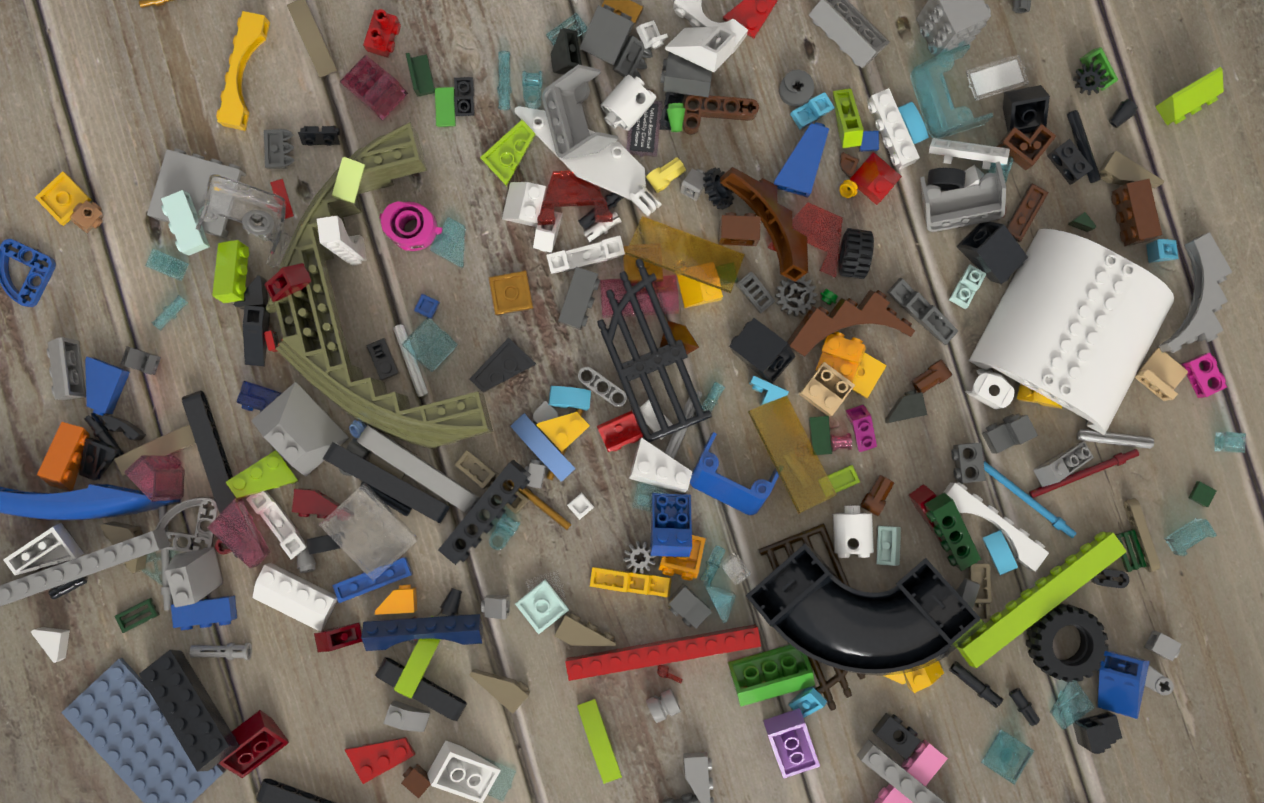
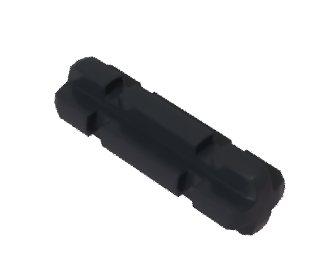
(66, 588)

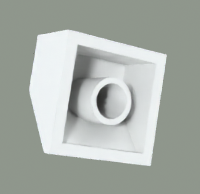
(524, 203)

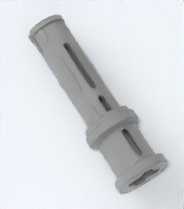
(230, 651)

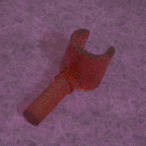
(663, 672)

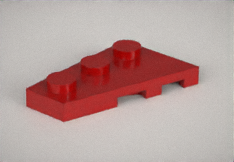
(751, 14)
(378, 758)

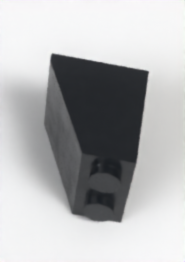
(993, 251)
(762, 350)

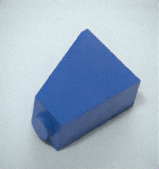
(103, 385)

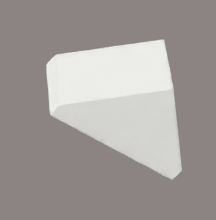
(53, 642)

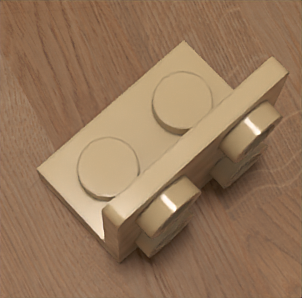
(1161, 375)

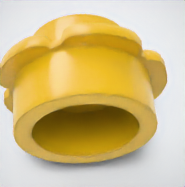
(845, 191)

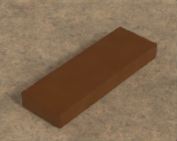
(1026, 211)

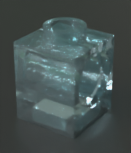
(1230, 442)

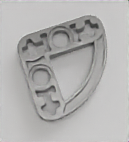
(199, 533)

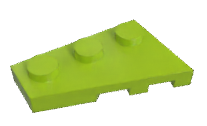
(508, 151)
(265, 474)

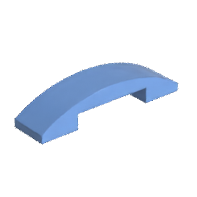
(542, 447)

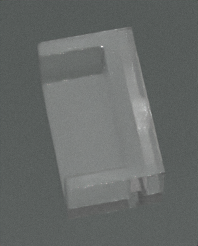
(735, 568)

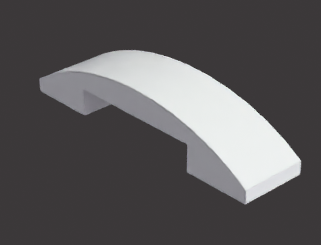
(586, 255)
(278, 522)

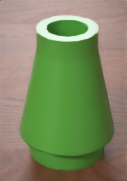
(676, 116)

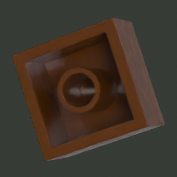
(739, 230)

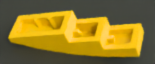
(630, 582)

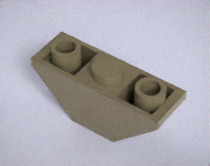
(120, 532)

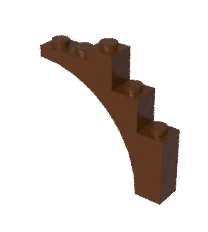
(777, 219)
(871, 310)

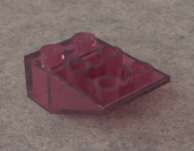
(374, 87)

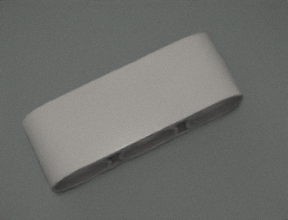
(596, 379)

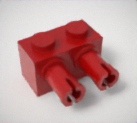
(382, 33)

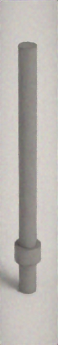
(165, 560)

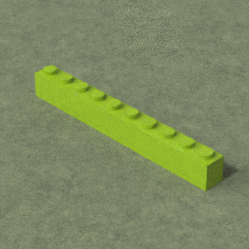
(1041, 598)

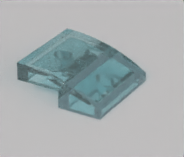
(429, 344)

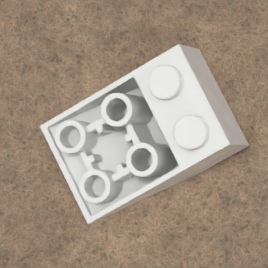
(703, 46)

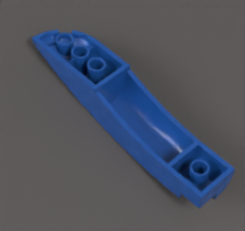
(90, 503)

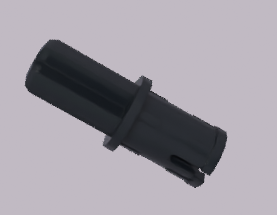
(1024, 706)

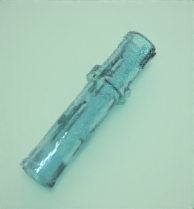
(504, 80)

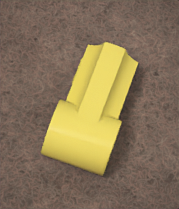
(661, 177)

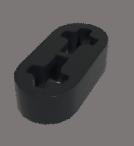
(1109, 582)

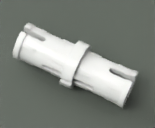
(601, 227)

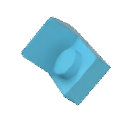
(772, 391)
(808, 701)

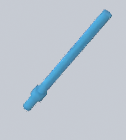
(1057, 522)

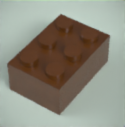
(1136, 212)

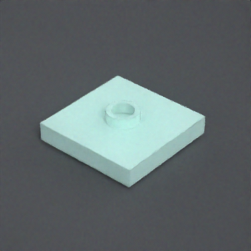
(542, 606)

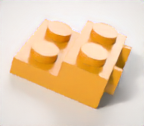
(842, 354)
(685, 566)

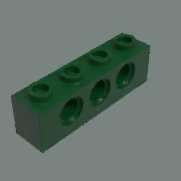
(952, 532)

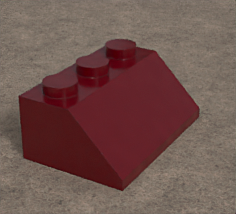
(258, 741)

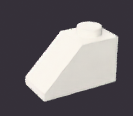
(547, 234)

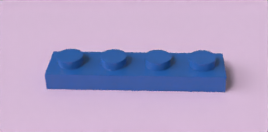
(363, 583)

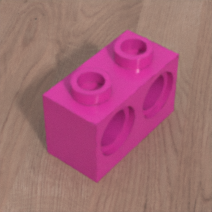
(1199, 378)

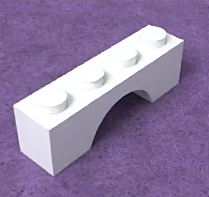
(693, 12)

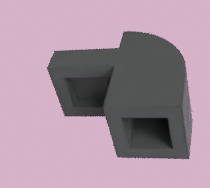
(140, 360)

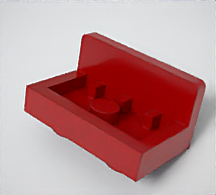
(620, 431)

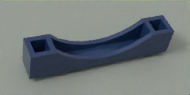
(458, 628)

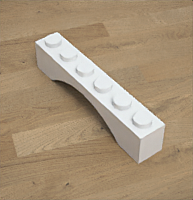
(335, 238)
(1024, 550)

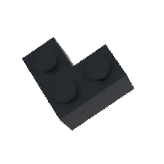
(1097, 732)

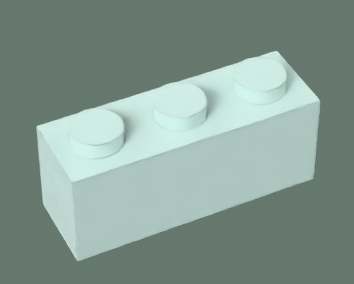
(183, 222)

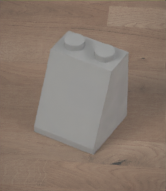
(193, 576)

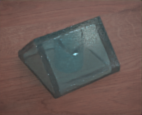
(722, 600)
(1007, 756)

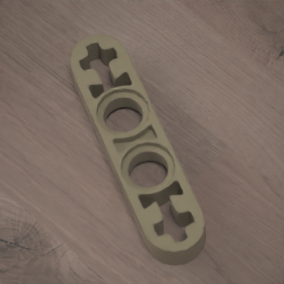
(1142, 532)

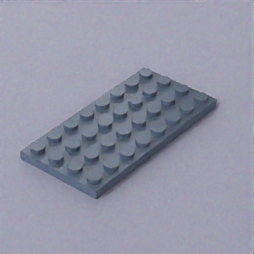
(135, 738)

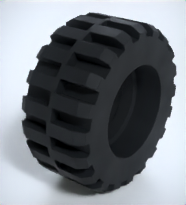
(1090, 650)

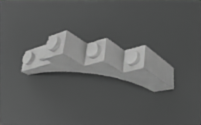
(1209, 270)

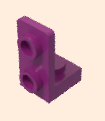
(863, 427)

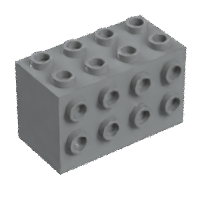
(952, 23)

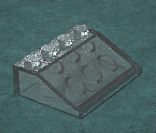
(368, 531)

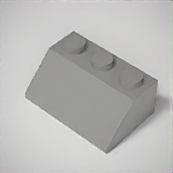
(66, 369)

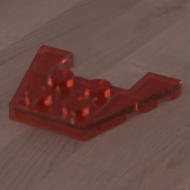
(569, 190)
(822, 232)

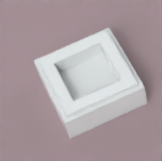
(580, 506)

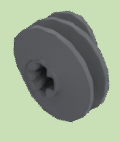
(801, 80)

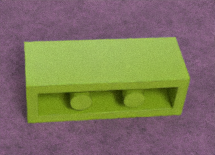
(230, 271)

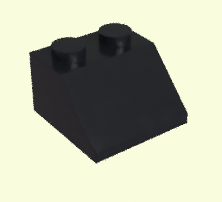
(1026, 108)

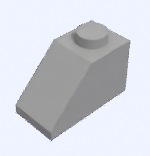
(693, 184)
(496, 606)
(406, 717)

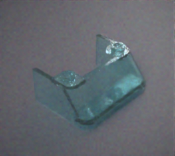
(935, 99)

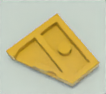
(564, 429)

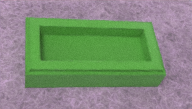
(445, 107)

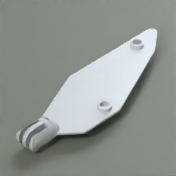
(610, 168)

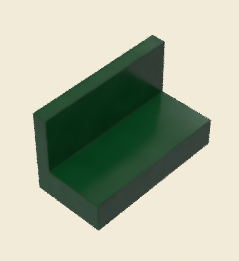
(420, 74)

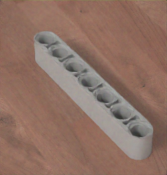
(417, 469)

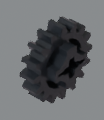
(718, 193)

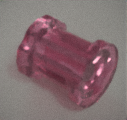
(841, 442)

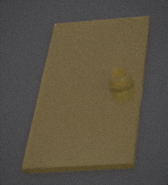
(685, 254)
(792, 454)

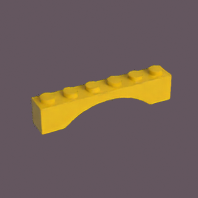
(250, 34)

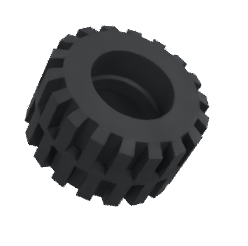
(856, 253)

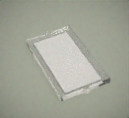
(997, 77)

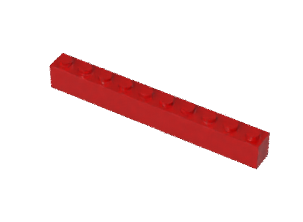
(662, 652)

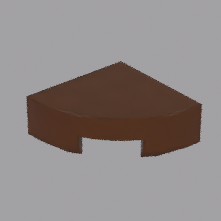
(848, 164)

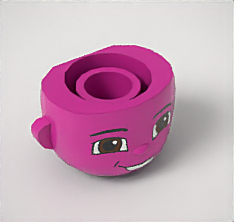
(399, 214)

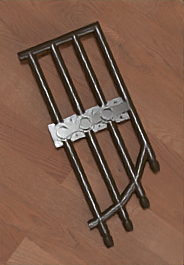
(786, 543)

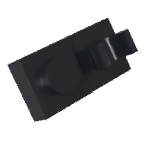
(382, 359)

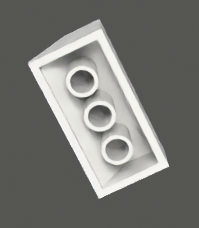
(294, 596)

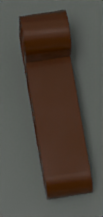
(720, 112)

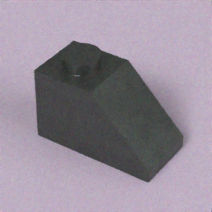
(565, 52)
(907, 407)

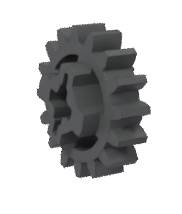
(799, 303)

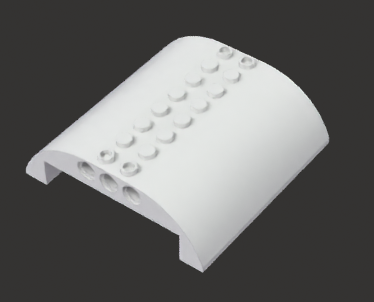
(1075, 325)

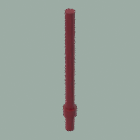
(1117, 459)

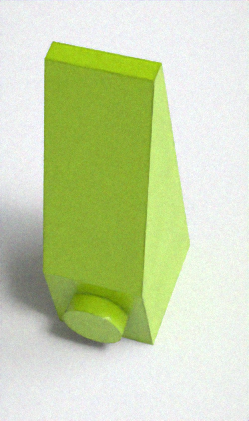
(848, 118)

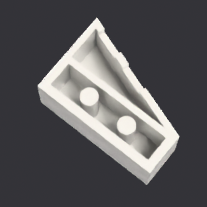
(47, 549)

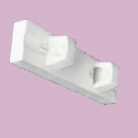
(969, 151)

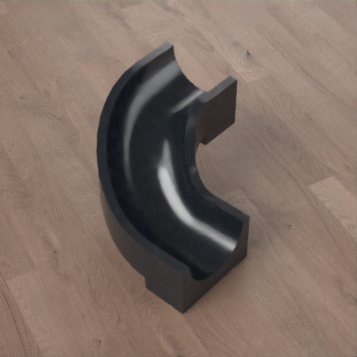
(859, 629)

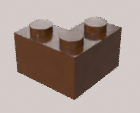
(1026, 149)

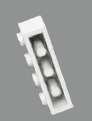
(893, 129)

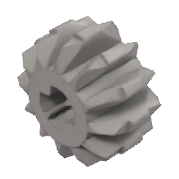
(643, 563)

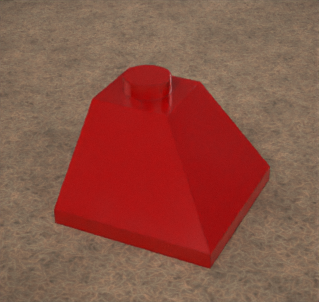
(875, 178)

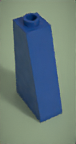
(802, 165)

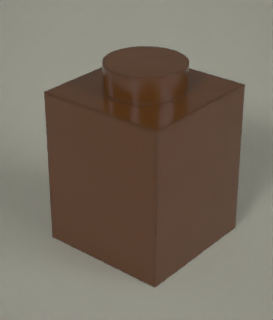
(416, 780)

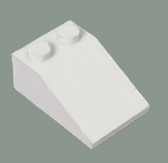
(462, 772)

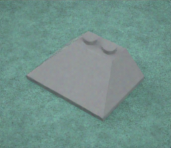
(298, 429)

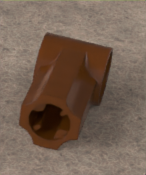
(934, 375)
(875, 499)

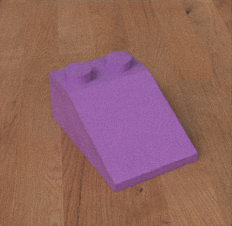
(791, 743)

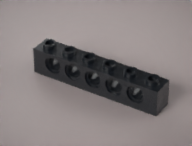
(451, 548)

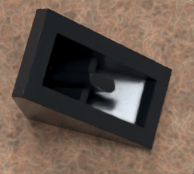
(255, 294)

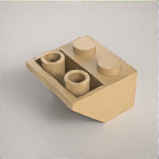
(826, 389)

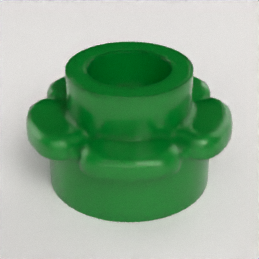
(829, 297)

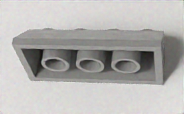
(849, 30)

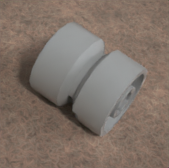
(663, 705)

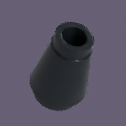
(1124, 112)
(451, 603)

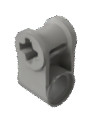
(1153, 680)

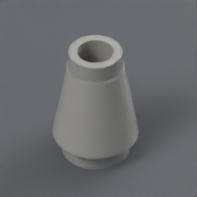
(305, 561)

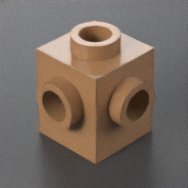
(85, 222)

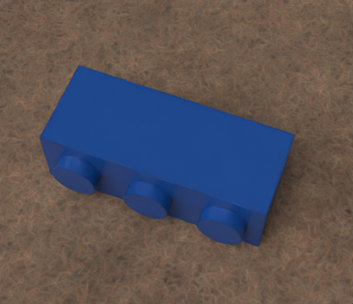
(205, 613)

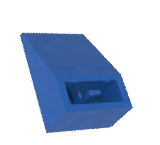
(671, 525)
(1122, 683)

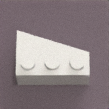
(659, 469)

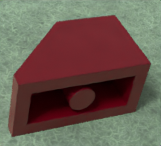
(287, 281)
(338, 637)

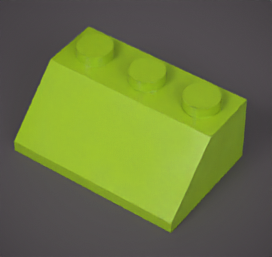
(1192, 97)

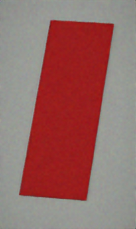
(279, 189)

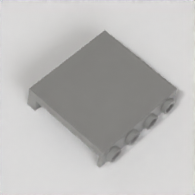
(191, 175)

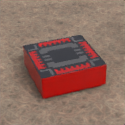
(271, 340)

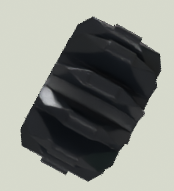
(1099, 78)

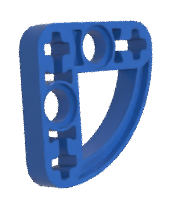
(36, 270)

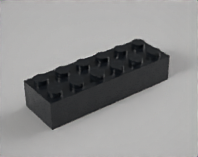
(189, 710)

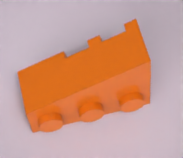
(64, 457)

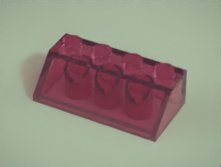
(666, 292)
(158, 477)

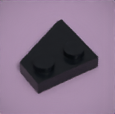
(96, 458)

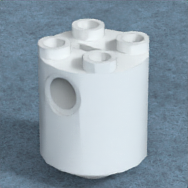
(627, 103)
(853, 525)

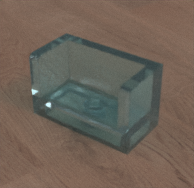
(1189, 536)

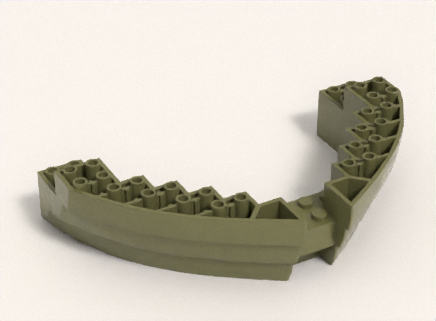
(313, 329)

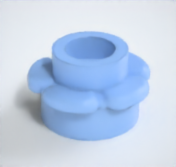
(357, 428)

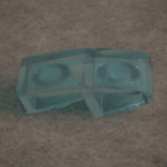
(167, 264)

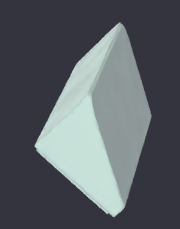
(888, 545)

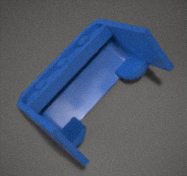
(725, 490)

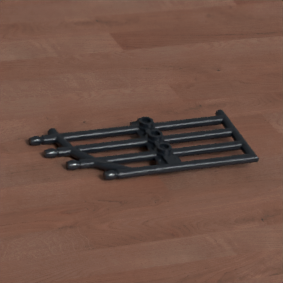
(654, 360)

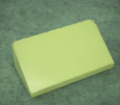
(348, 180)

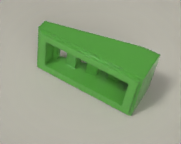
(1101, 58)

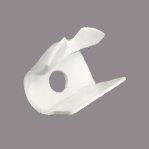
(981, 389)

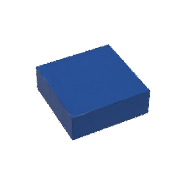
(870, 141)
(426, 306)

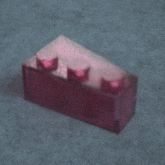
(240, 534)

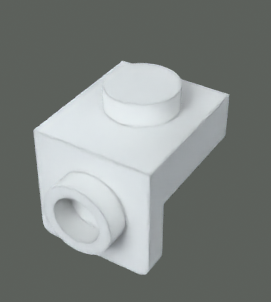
(650, 35)

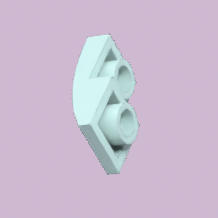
(967, 286)

